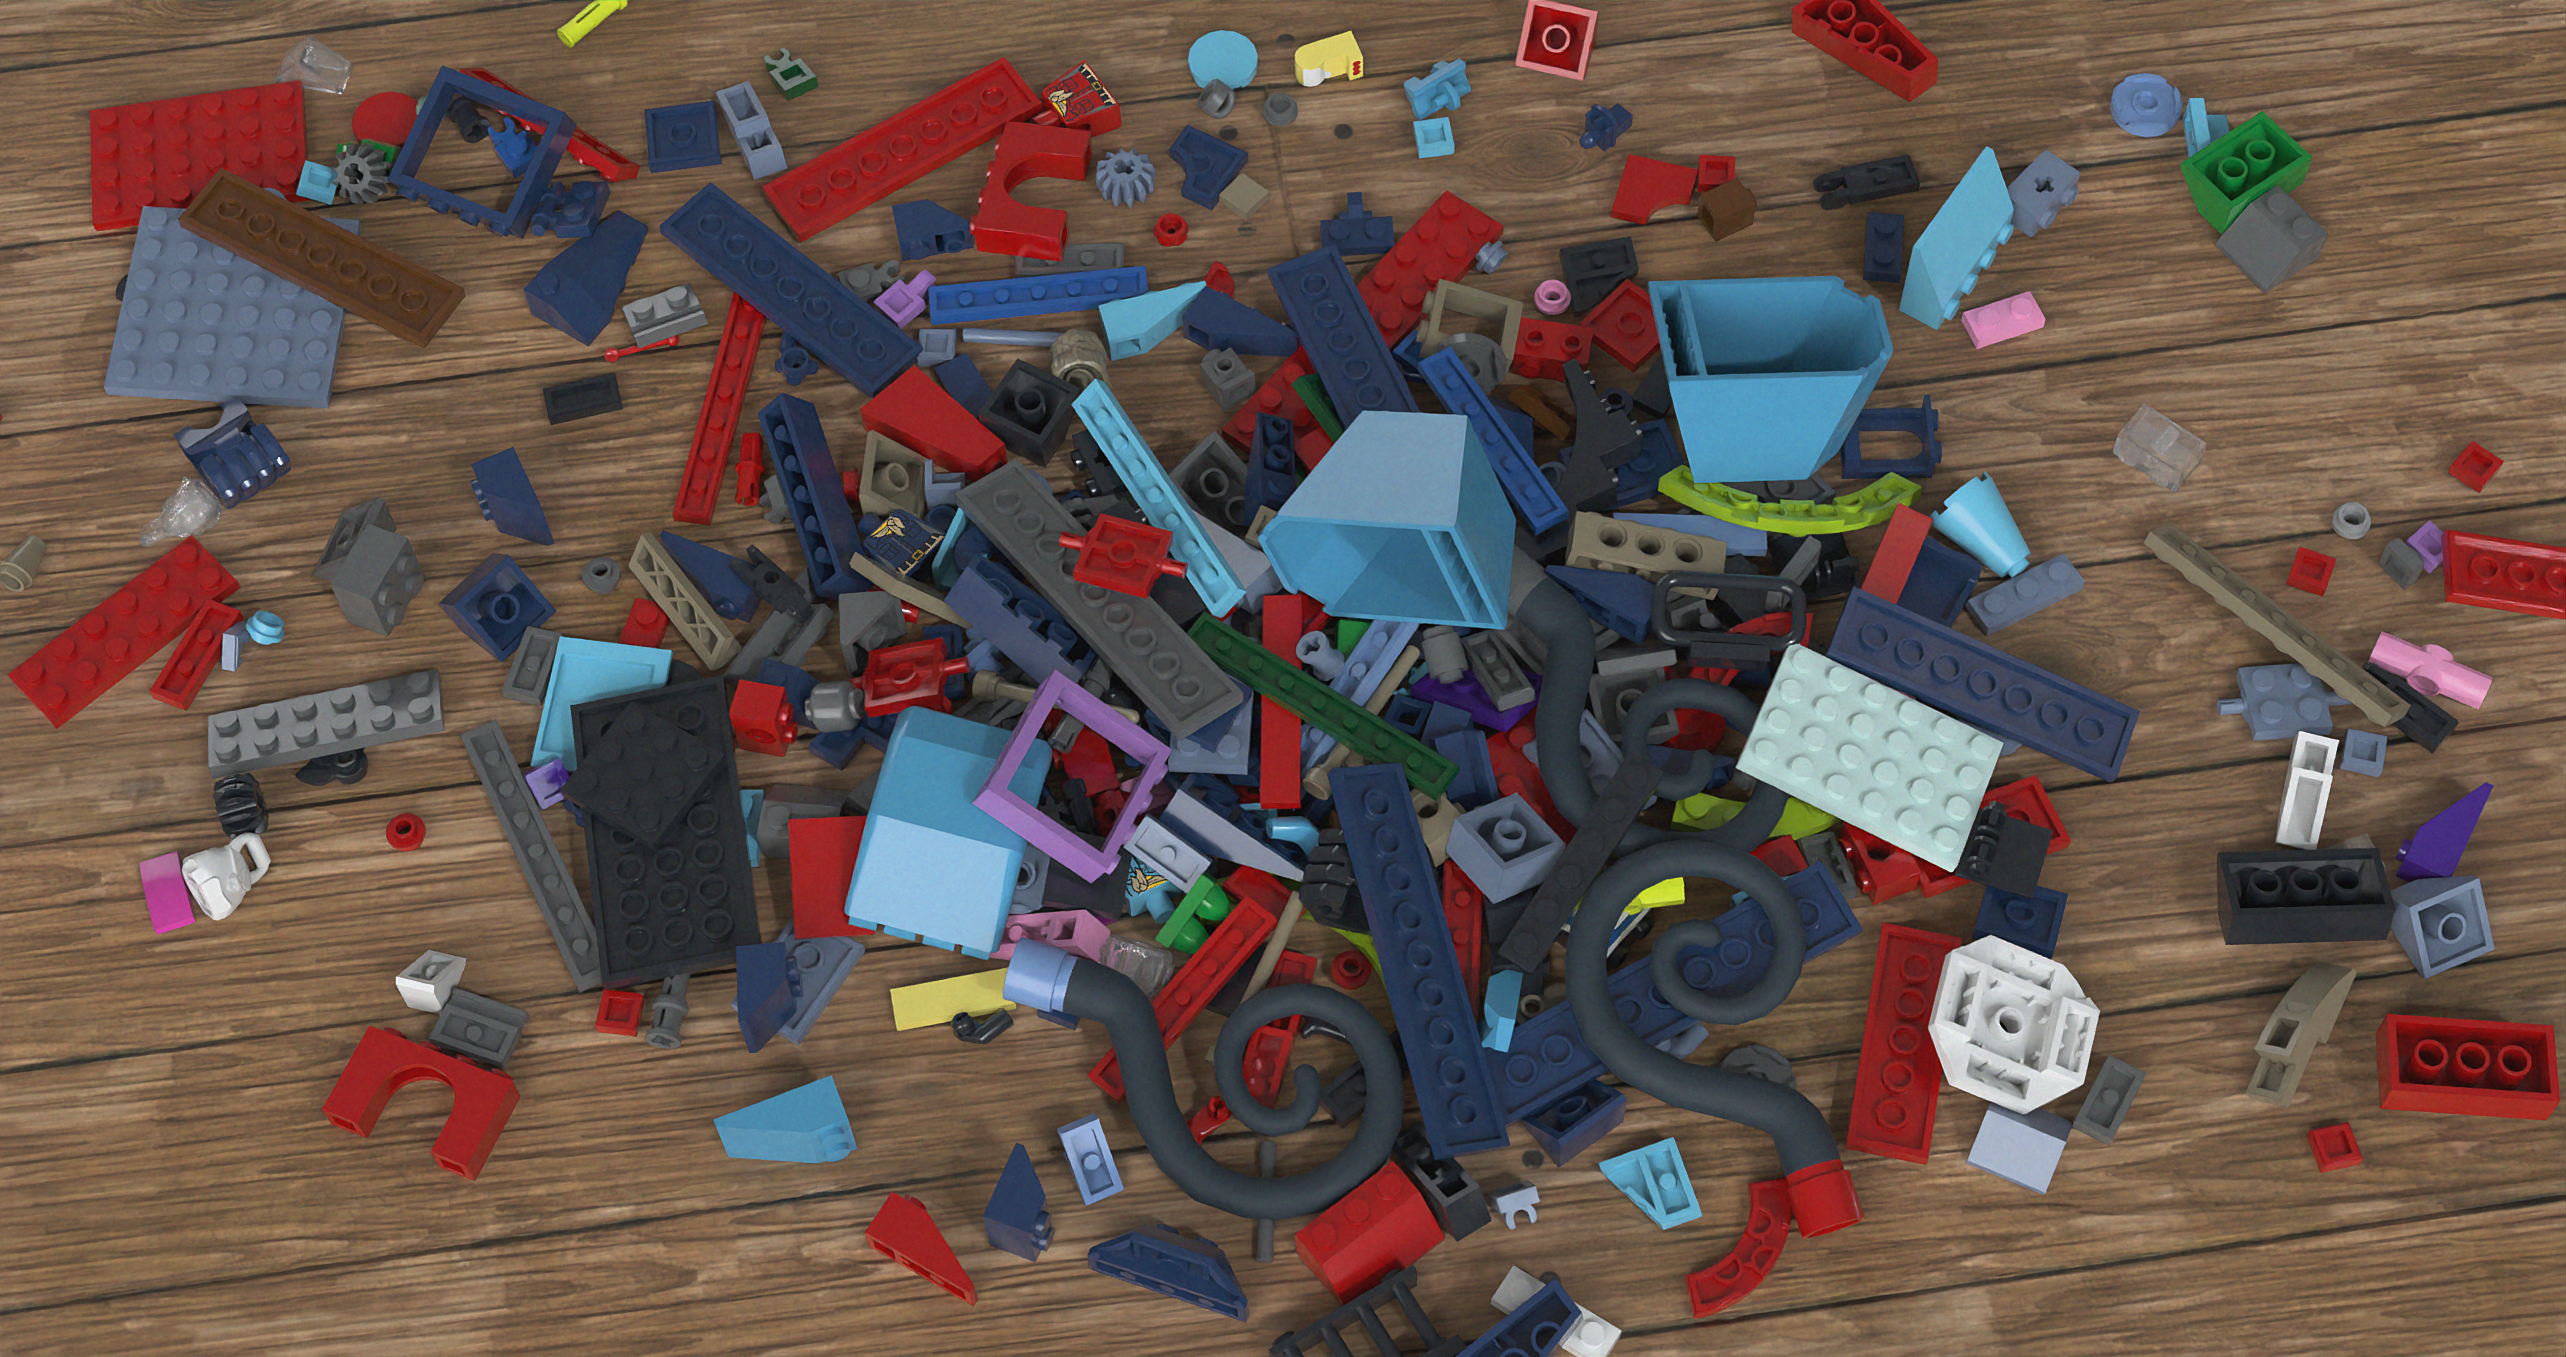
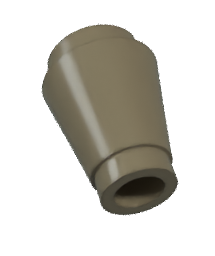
(22, 564)

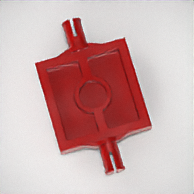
(1123, 555)
(907, 676)

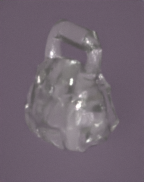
(184, 513)
(1142, 962)

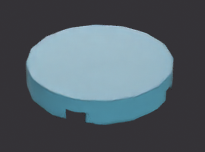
(1225, 57)

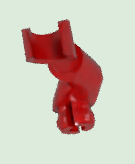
(1209, 1119)

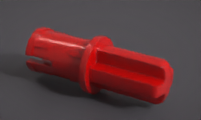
(749, 469)

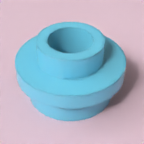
(265, 627)

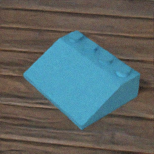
(1958, 244)

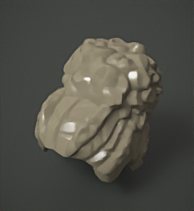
(1079, 359)

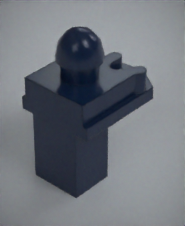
(1604, 126)

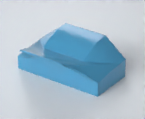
(1500, 1010)

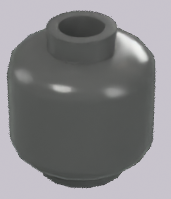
(835, 706)

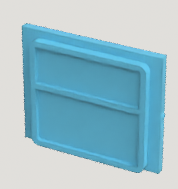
(588, 673)

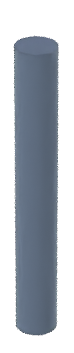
(1010, 337)

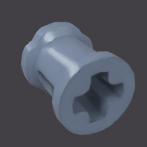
(1316, 651)

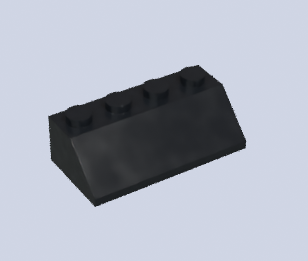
(2303, 896)

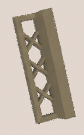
(683, 603)

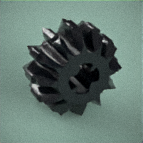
(240, 805)

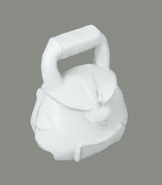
(221, 875)

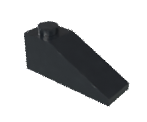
(1443, 1183)

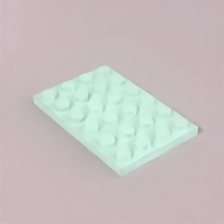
(1870, 756)

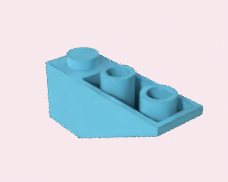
(1144, 321)

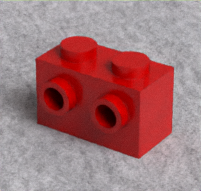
(1547, 345)

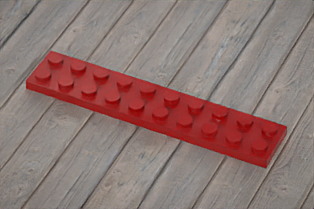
(1394, 291)

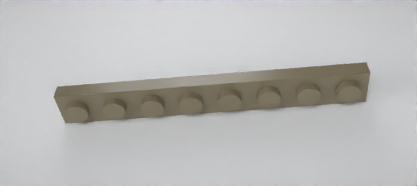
(2278, 625)

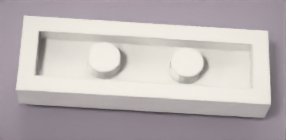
(1590, 1339)

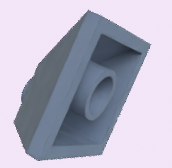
(2441, 922)

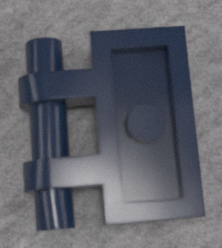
(579, 209)

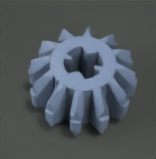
(1125, 177)

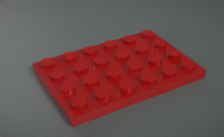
(174, 146)

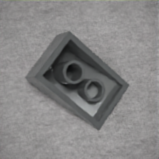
(1213, 483)

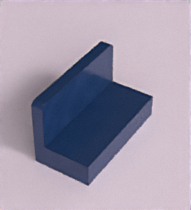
(1476, 781)

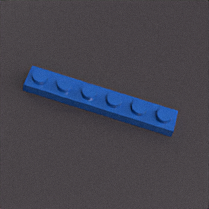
(1034, 295)
(1509, 460)

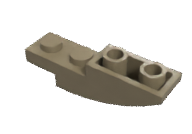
(2295, 1026)

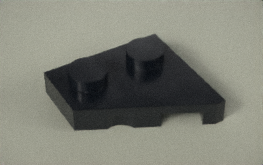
(1597, 270)

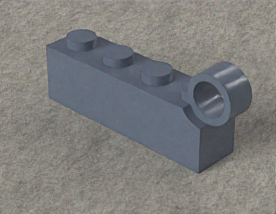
(1248, 564)

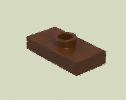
(1545, 411)

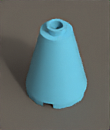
(1984, 527)

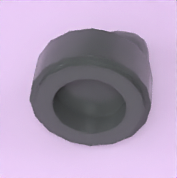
(1213, 97)

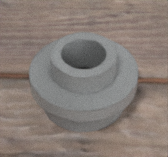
(2352, 512)

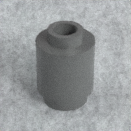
(1444, 654)

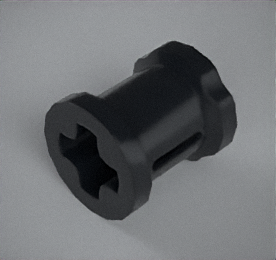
(466, 115)

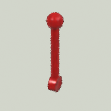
(613, 354)

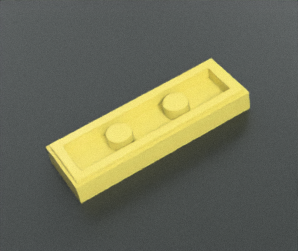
(943, 999)

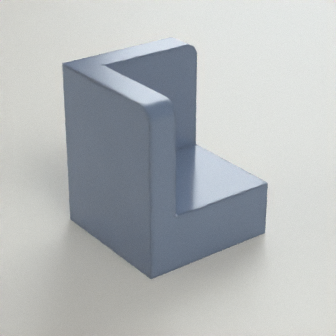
(941, 488)

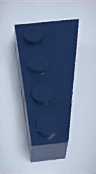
(1532, 1329)

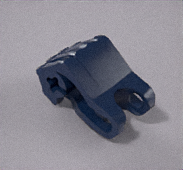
(235, 454)

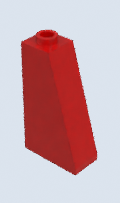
(934, 425)

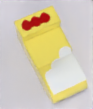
(1328, 59)

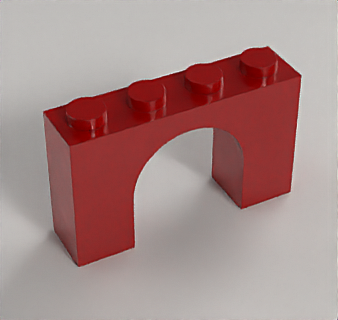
(1024, 154)
(389, 1062)

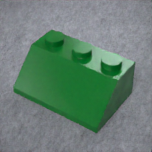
(2243, 168)

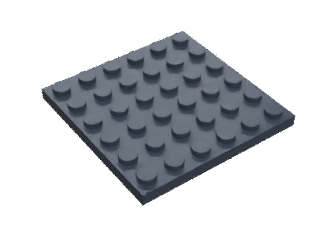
(219, 325)

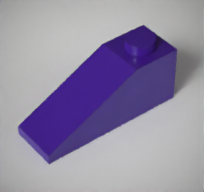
(2442, 839)

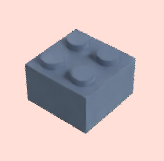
(1504, 847)

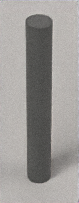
(1265, 1227)

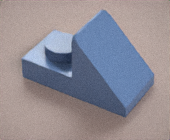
(1090, 1159)

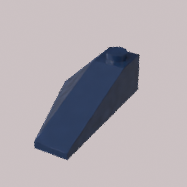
(584, 281)
(1214, 823)

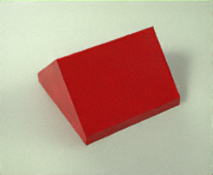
(1557, 38)

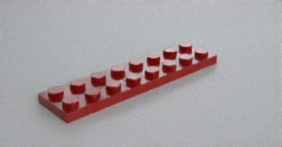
(901, 149)

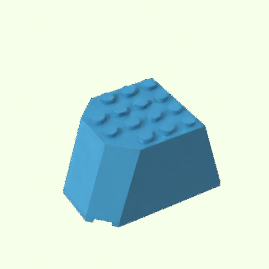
(1767, 371)
(1400, 525)

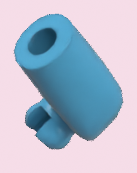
(1294, 829)

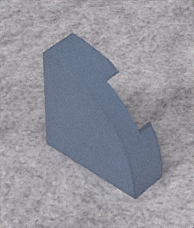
(232, 645)

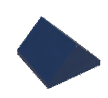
(1576, 1120)

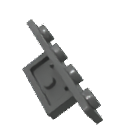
(782, 636)

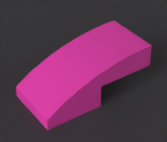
(167, 893)

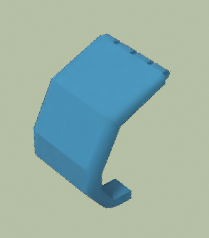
(929, 853)

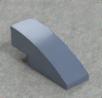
(751, 130)

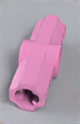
(2430, 670)

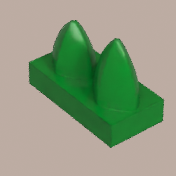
(1182, 928)

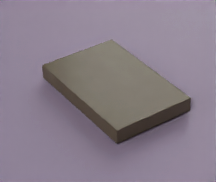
(906, 588)

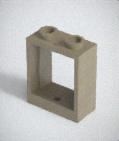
(1470, 302)

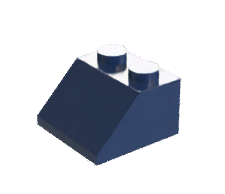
(509, 498)
(497, 605)
(766, 991)
(1018, 1210)

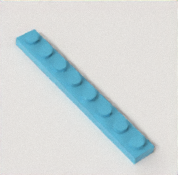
(1159, 497)

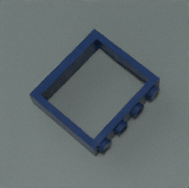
(537, 176)

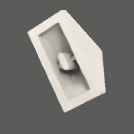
(430, 981)

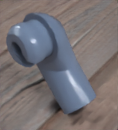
(1686, 1043)

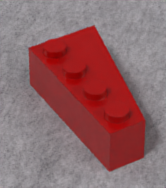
(1868, 41)

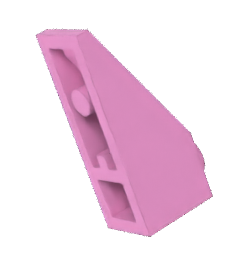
(1069, 930)

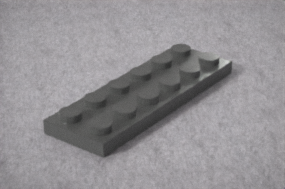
(325, 723)

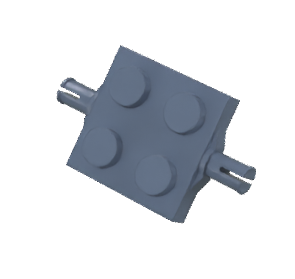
(2281, 702)

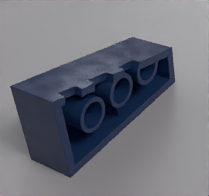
(1019, 622)

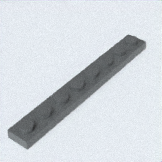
(535, 852)

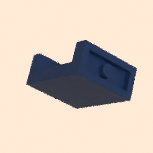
(1940, 583)

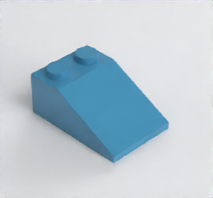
(791, 1127)

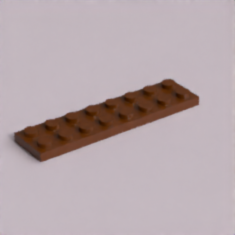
(322, 257)

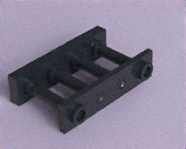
(1393, 1285)

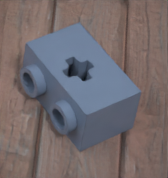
(2041, 192)

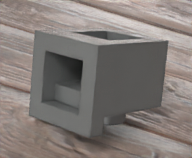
(1226, 378)

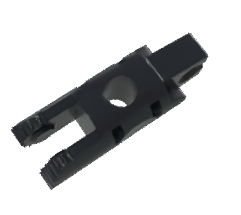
(773, 585)

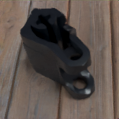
(1332, 887)

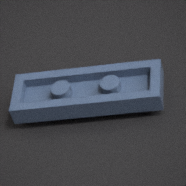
(2025, 594)

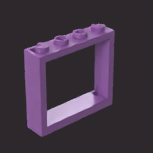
(1036, 826)

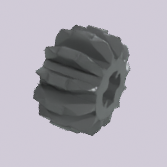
(358, 160)

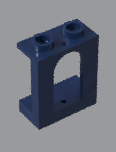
(1919, 421)

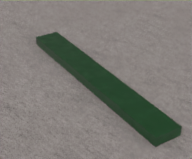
(1322, 706)

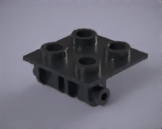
(1832, 574)
(2004, 852)

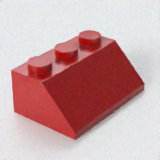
(1369, 1234)

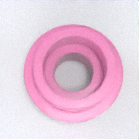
(1552, 289)

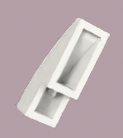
(2306, 791)

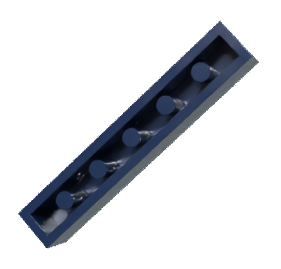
(814, 495)

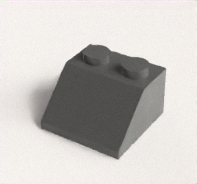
(2272, 239)
(795, 802)

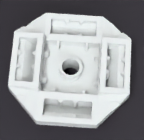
(2045, 1018)

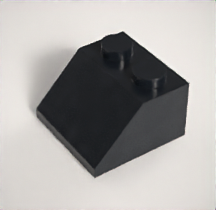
(1030, 412)

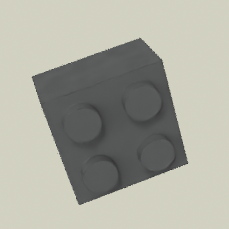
(378, 580)

